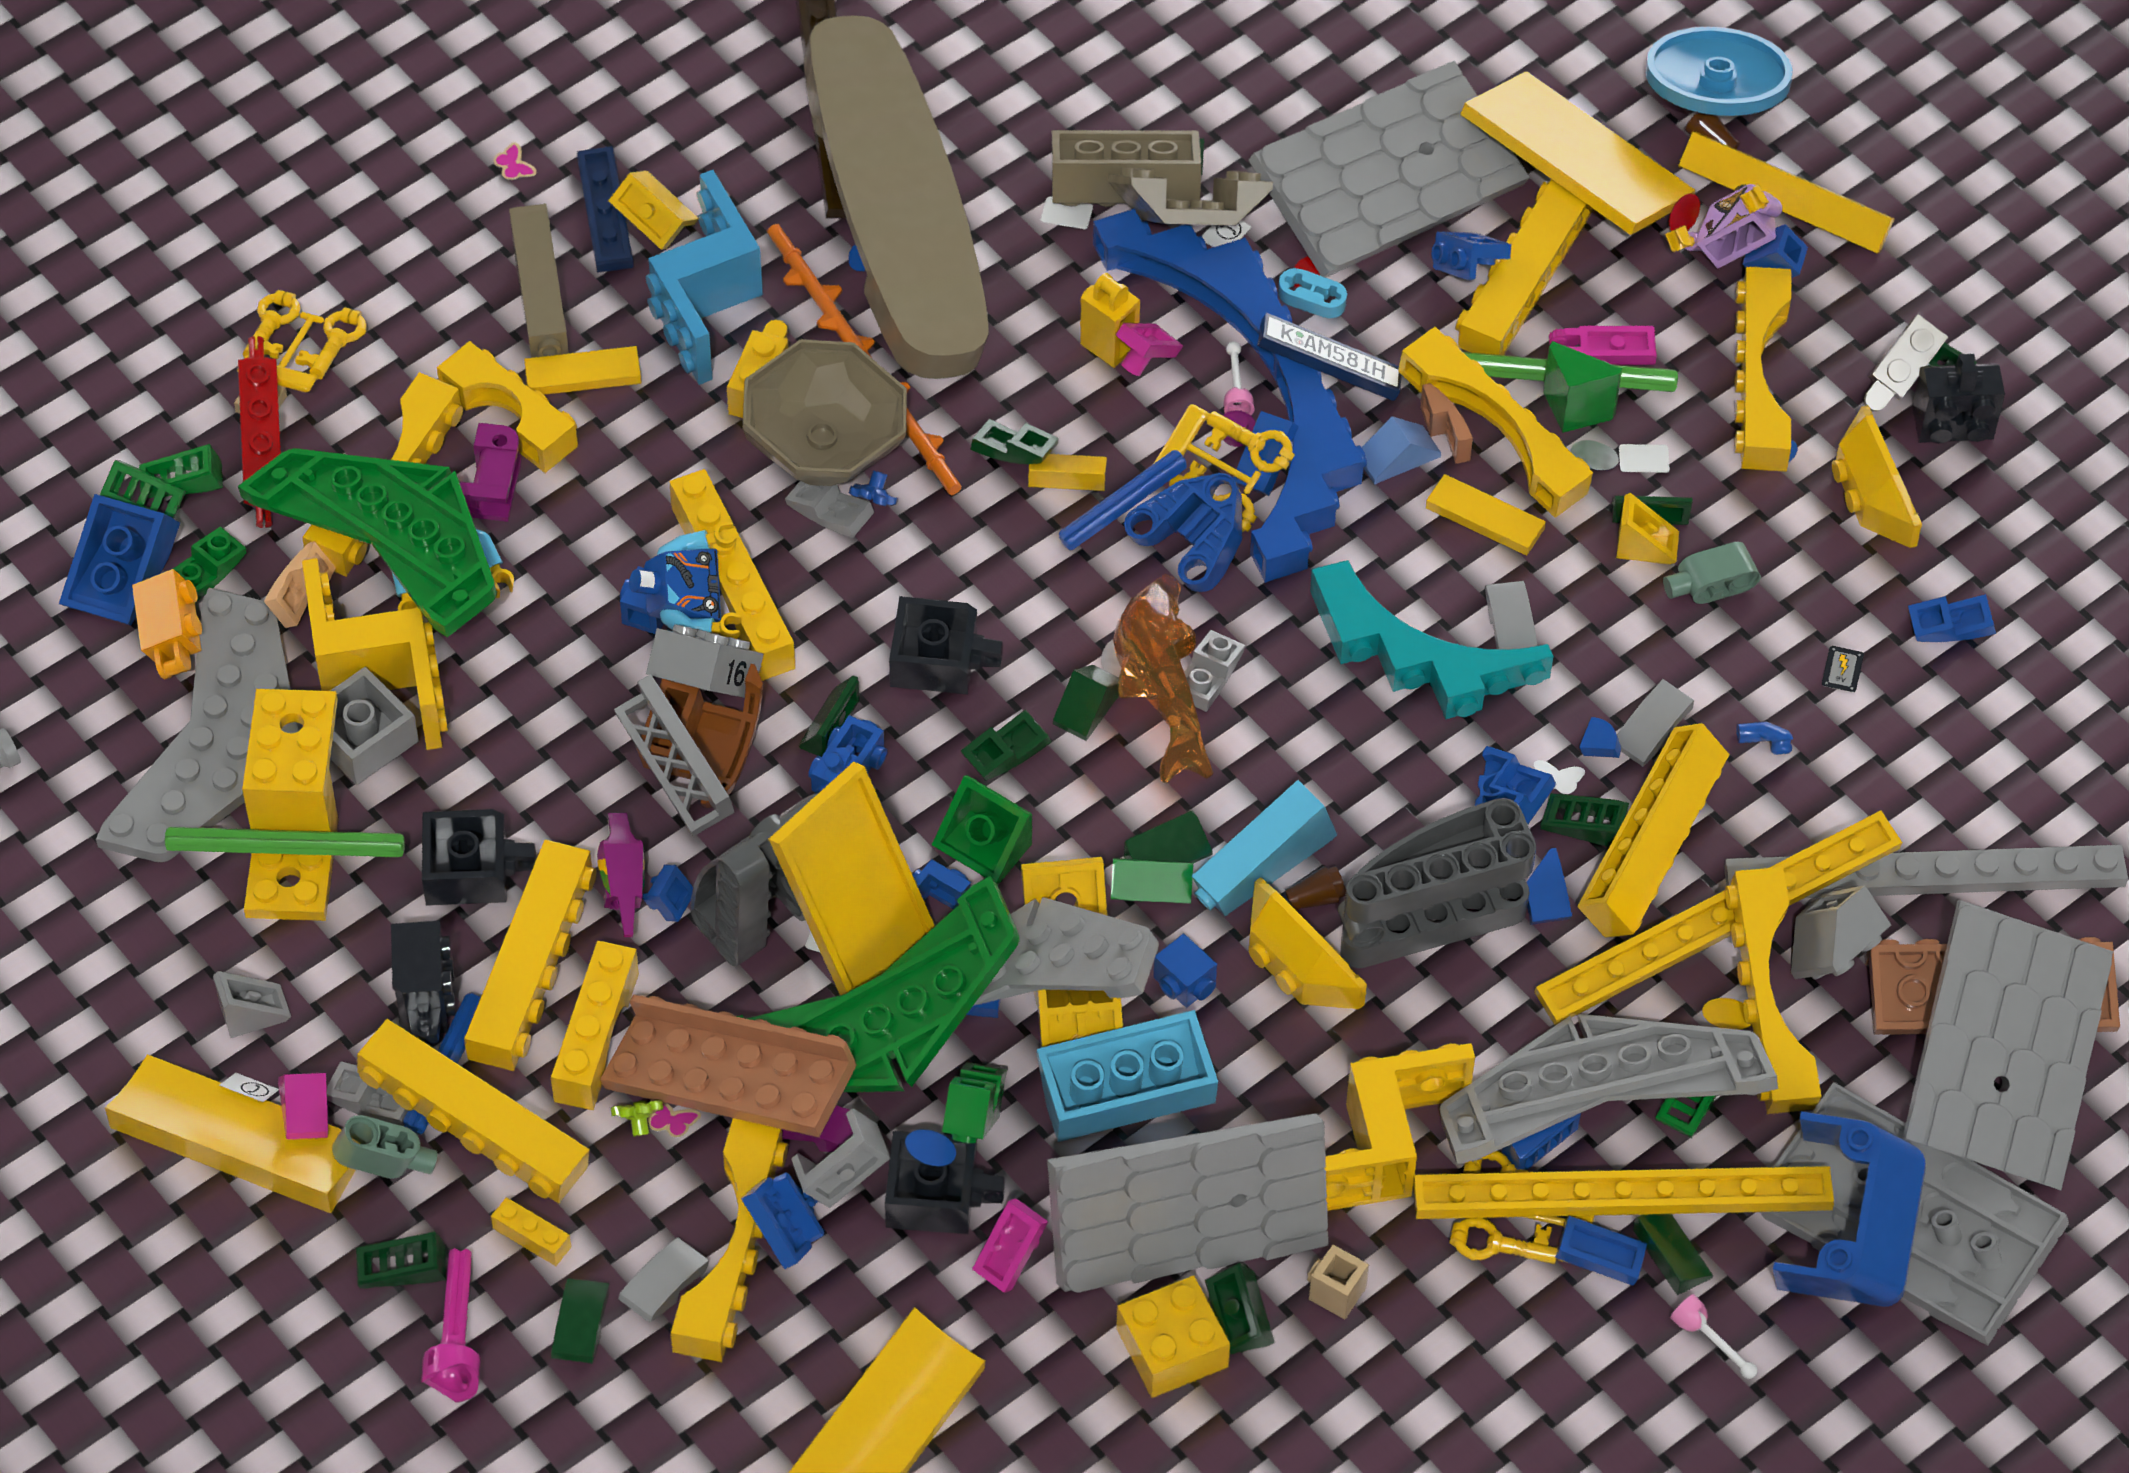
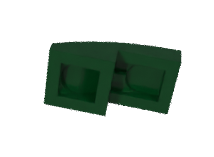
(1005, 444)
(1007, 748)
(580, 1320)

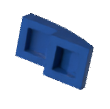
(1956, 621)

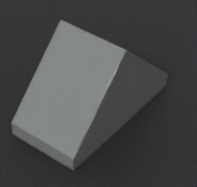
(249, 1003)

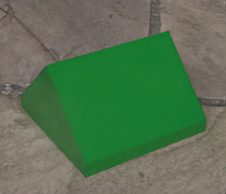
(1580, 388)
(984, 830)

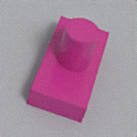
(1146, 342)
(1010, 1245)

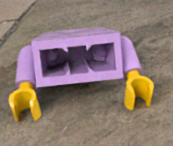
(1732, 226)

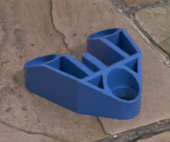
(1205, 523)

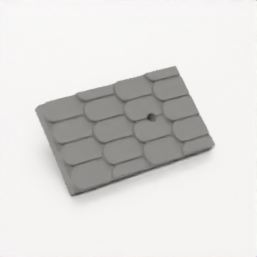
(1386, 170)
(2016, 1009)
(1189, 1203)
(1973, 1232)

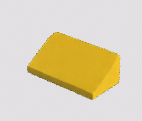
(1069, 472)

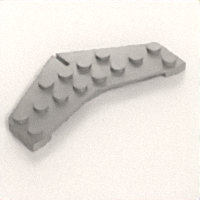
(204, 766)
(1074, 951)
(1613, 1062)

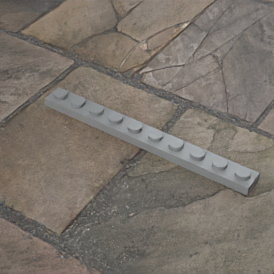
(1975, 870)

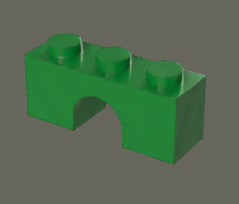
(974, 1102)

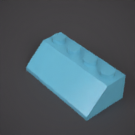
(1126, 1075)

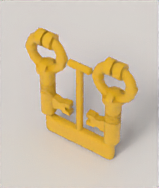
(318, 363)
(1222, 427)
(1496, 1242)

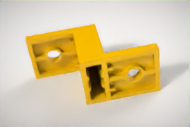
(389, 644)
(290, 789)
(1071, 1013)
(1376, 1105)

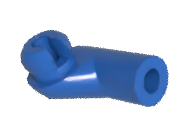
(1765, 731)

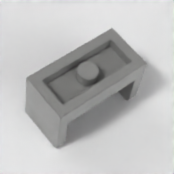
(846, 1165)

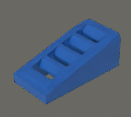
(1535, 1147)

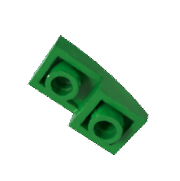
(211, 560)

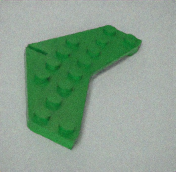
(402, 508)
(919, 997)

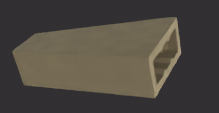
(538, 280)

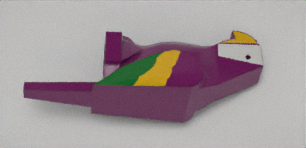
(622, 870)

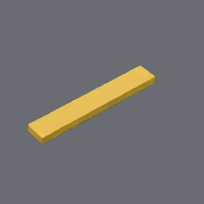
(1797, 195)

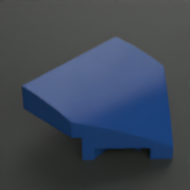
(784, 1217)

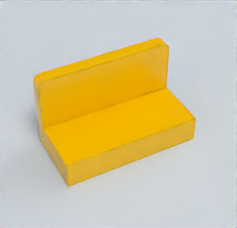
(652, 208)

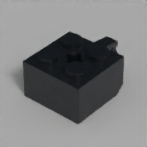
(1958, 401)
(938, 646)
(469, 857)
(422, 978)
(936, 1196)

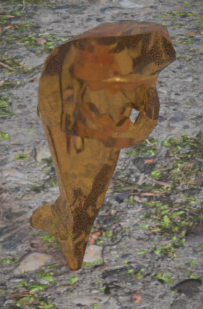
(1149, 650)

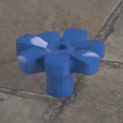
(874, 490)

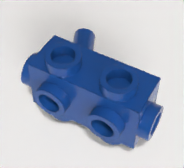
(842, 745)

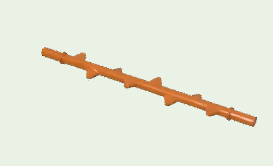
(832, 319)

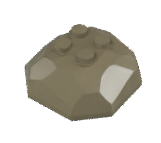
(824, 411)

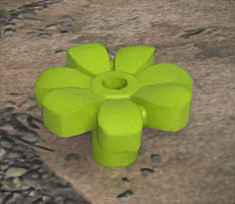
(638, 1114)

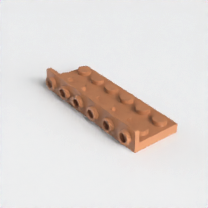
(1907, 980)
(730, 1066)

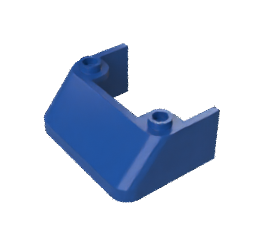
(1879, 1261)

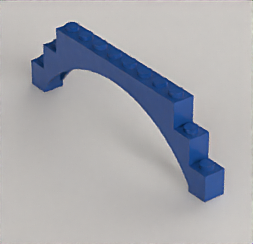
(1236, 288)

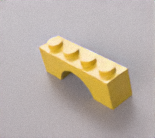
(543, 431)
(587, 1039)

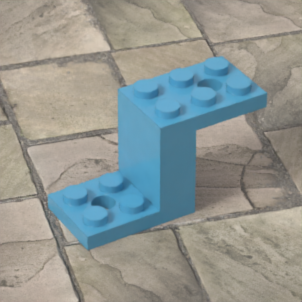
(704, 277)

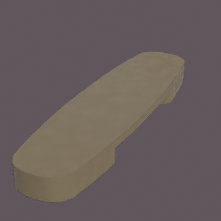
(897, 197)

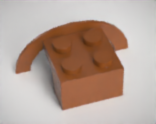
(718, 731)

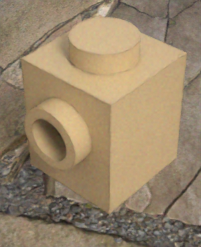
(1338, 1281)

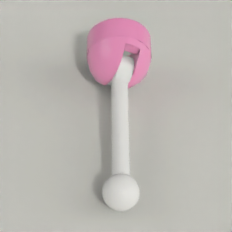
(1236, 394)
(1693, 1316)

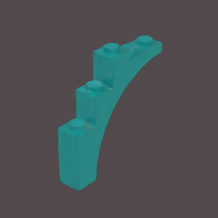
(1411, 658)

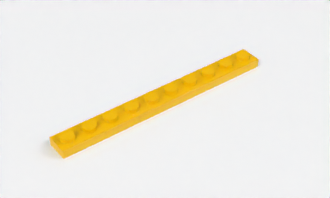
(1710, 921)
(1623, 1192)

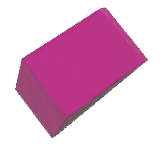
(304, 1105)

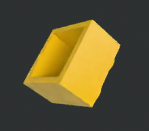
(1173, 1336)

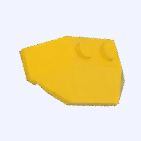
(1873, 482)
(1299, 955)

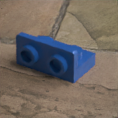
(1462, 251)

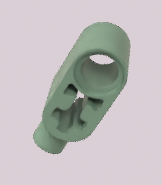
(1714, 574)
(383, 1148)

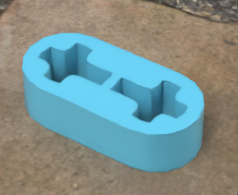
(1312, 293)

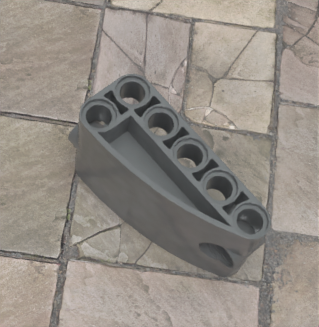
(1438, 874)
(735, 890)

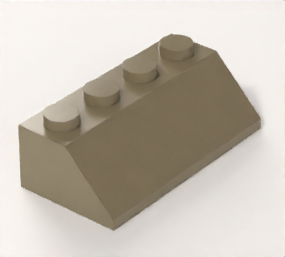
(1087, 156)

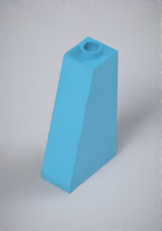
(1266, 848)

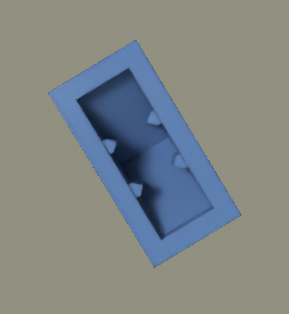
(1398, 448)

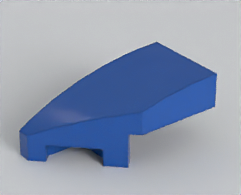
(1548, 891)

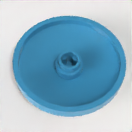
(1719, 71)

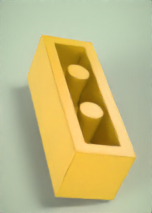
(531, 1231)

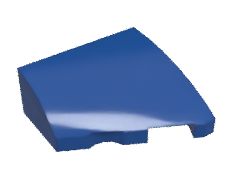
(1510, 780)

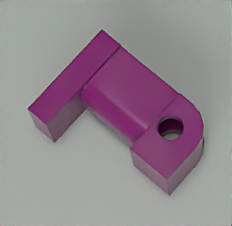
(496, 473)

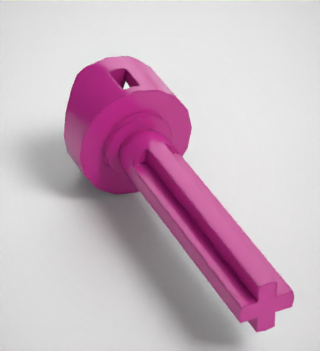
(452, 1365)

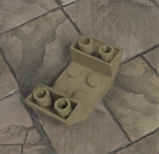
(1231, 198)

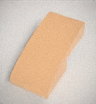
(288, 594)

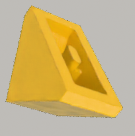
(1645, 534)

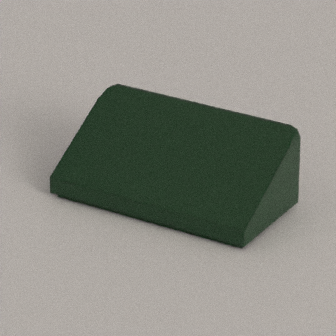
(1672, 509)
(832, 714)
(1172, 841)
(1672, 1251)
(1240, 1308)

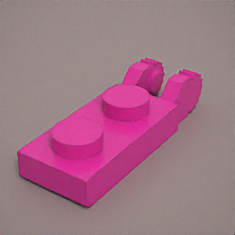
(1611, 343)

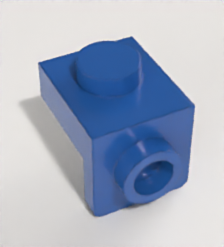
(941, 883)

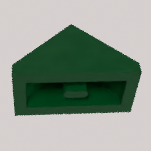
(1086, 700)

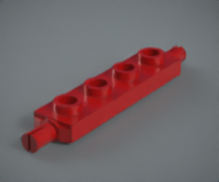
(258, 415)

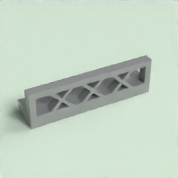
(687, 749)

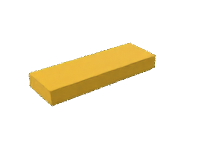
(583, 370)
(1485, 514)

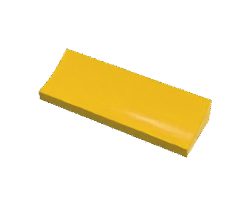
(227, 1133)
(895, 1403)

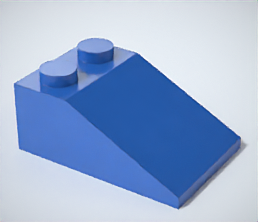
(116, 550)

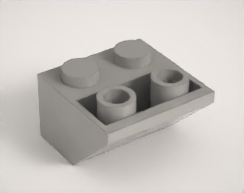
(1835, 932)

